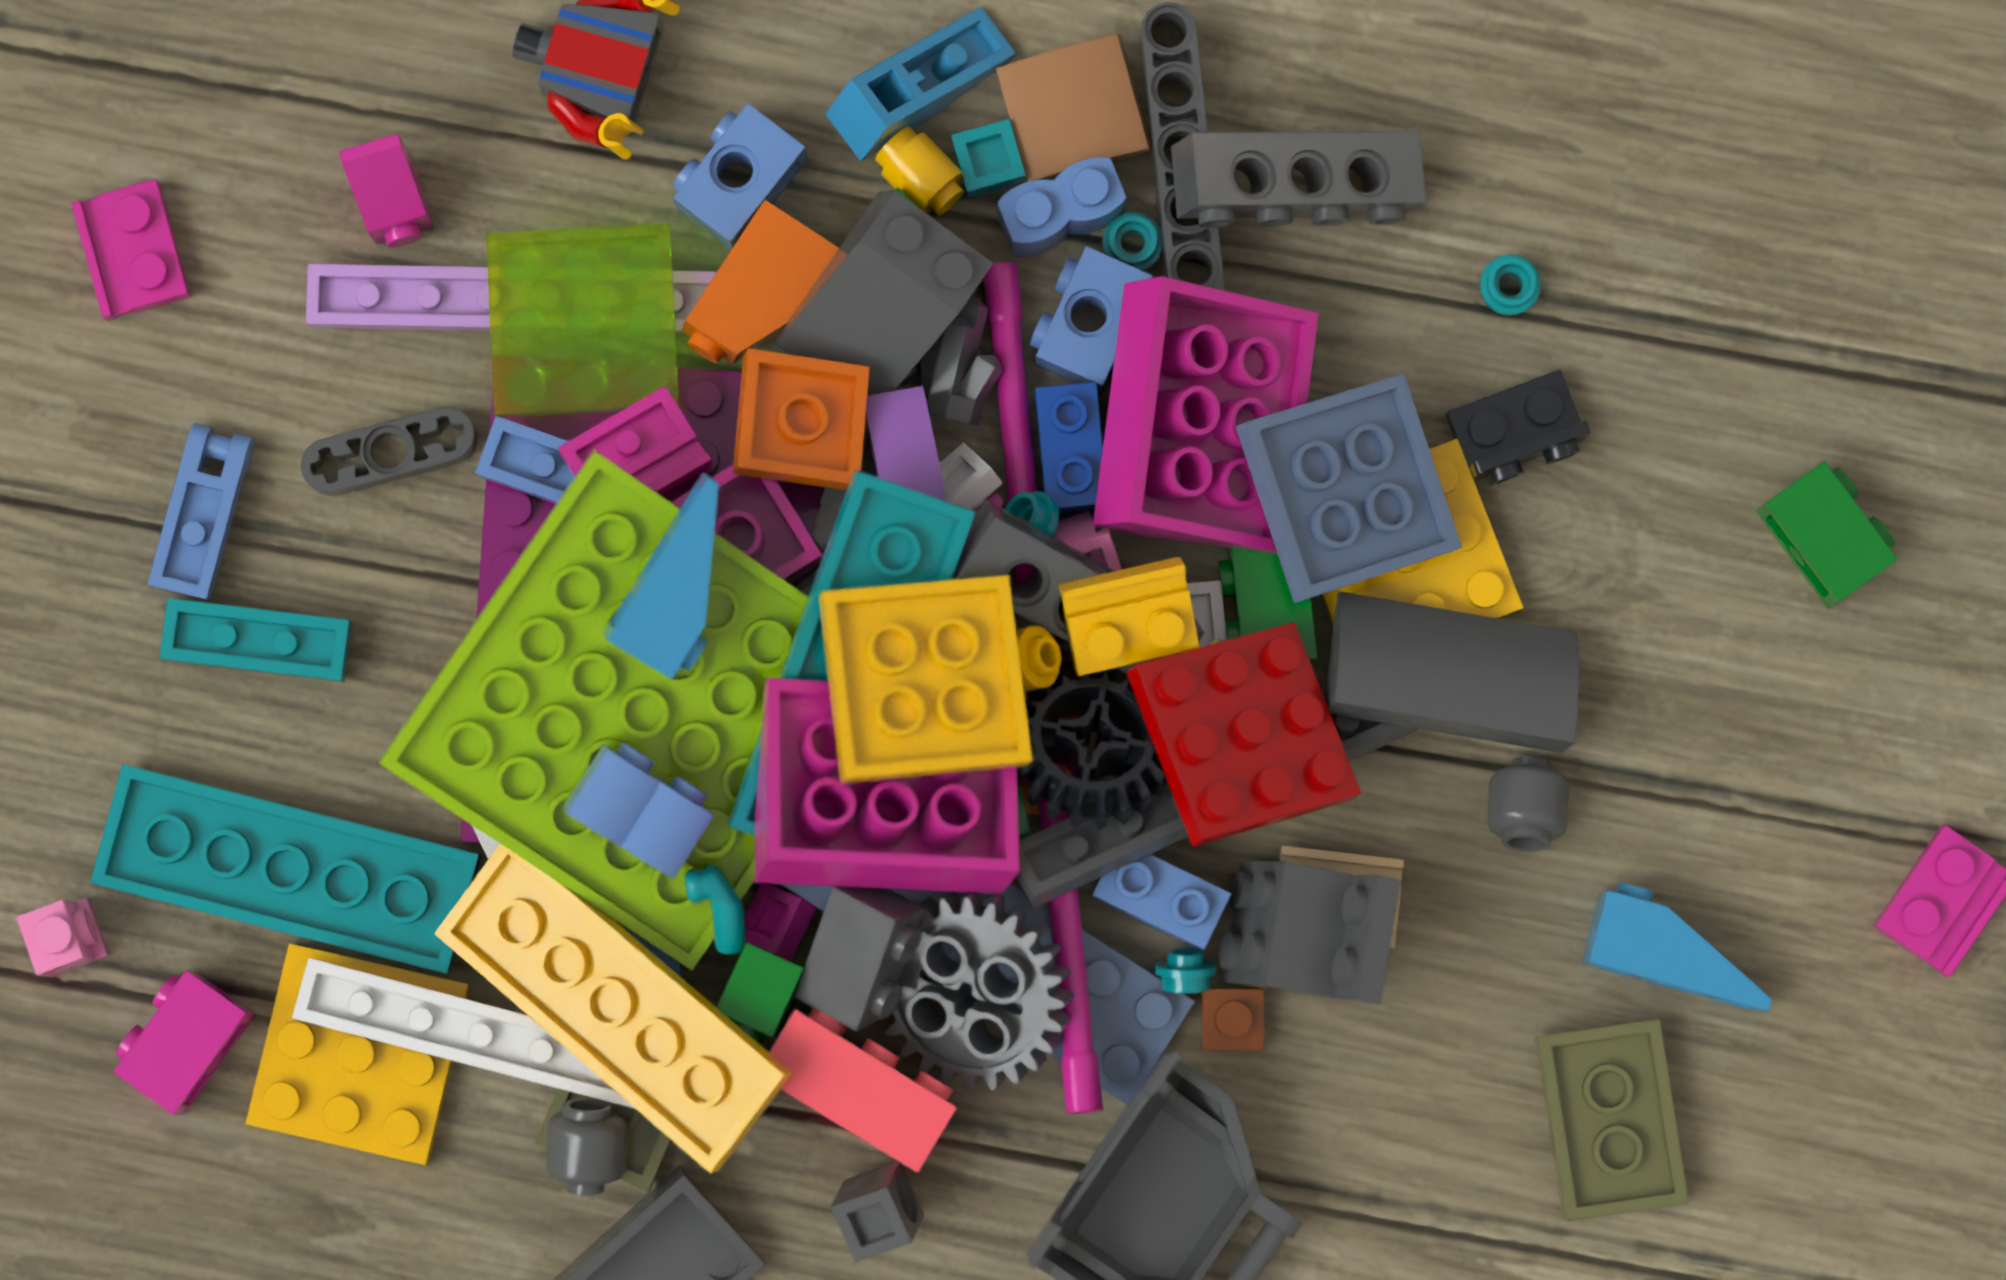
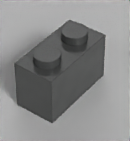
(860, 954)

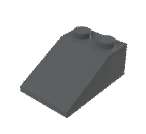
(886, 293)

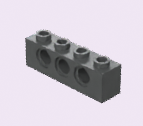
(1384, 159)
(1002, 541)

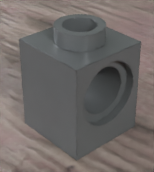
(877, 1211)

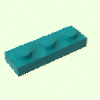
(255, 640)

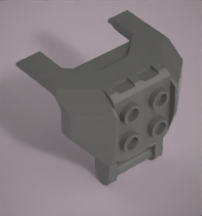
(1163, 1191)

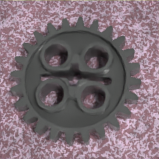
(979, 991)

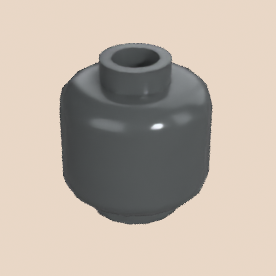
(1528, 804)
(586, 1146)

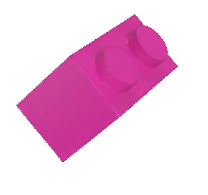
(182, 1041)

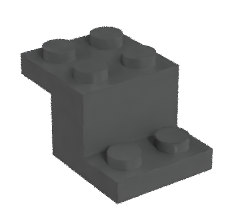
(1309, 931)

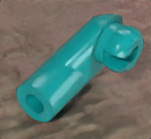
(725, 906)

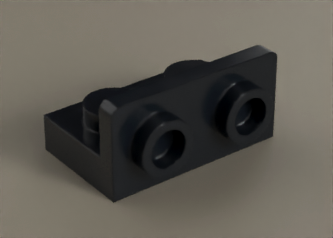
(1518, 427)

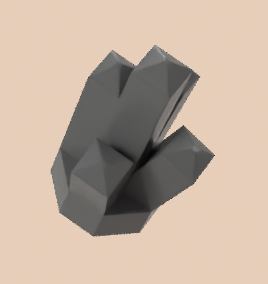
(957, 369)

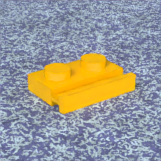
(1129, 616)

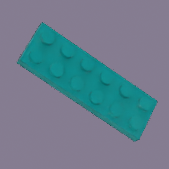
(879, 539)
(282, 868)

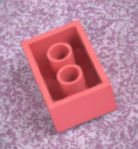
(863, 1088)

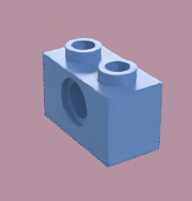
(744, 139)
(1063, 347)
(1164, 899)

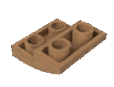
(1074, 106)

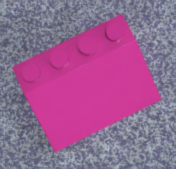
(1181, 382)
(877, 833)

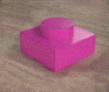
(777, 921)

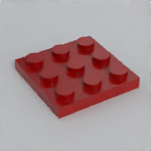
(1243, 733)

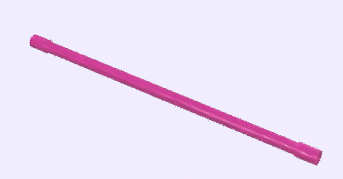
(1005, 315)

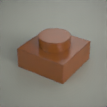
(1232, 1020)

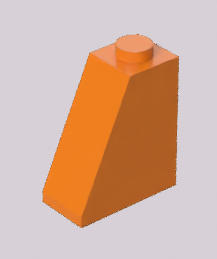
(757, 286)

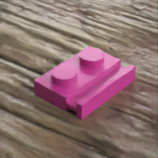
(131, 249)
(646, 441)
(1944, 901)

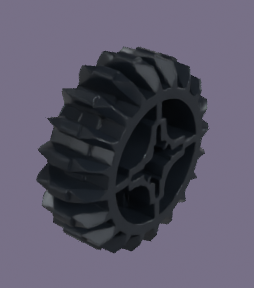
(1115, 753)

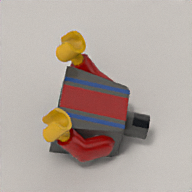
(597, 65)

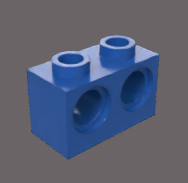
(1069, 445)

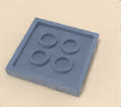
(1348, 487)

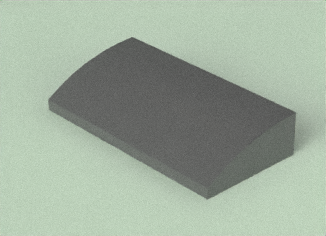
(1453, 673)
(669, 1237)

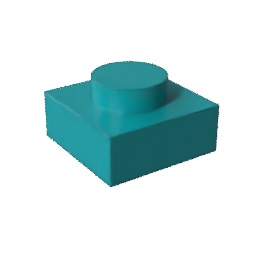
(988, 157)

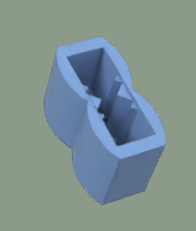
(1077, 202)
(639, 809)

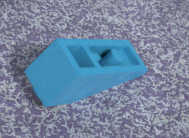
(918, 82)
(669, 599)
(1658, 947)

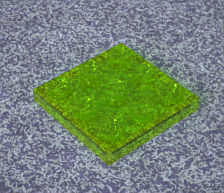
(581, 318)

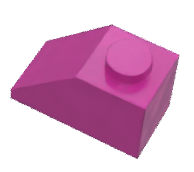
(387, 190)

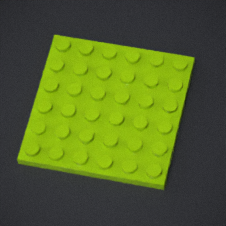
(544, 690)

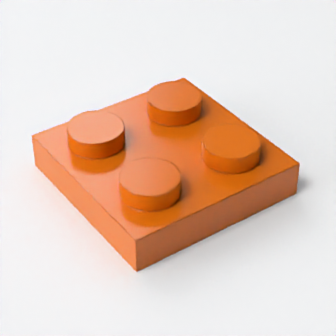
(800, 419)

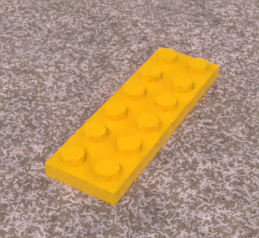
(614, 1007)

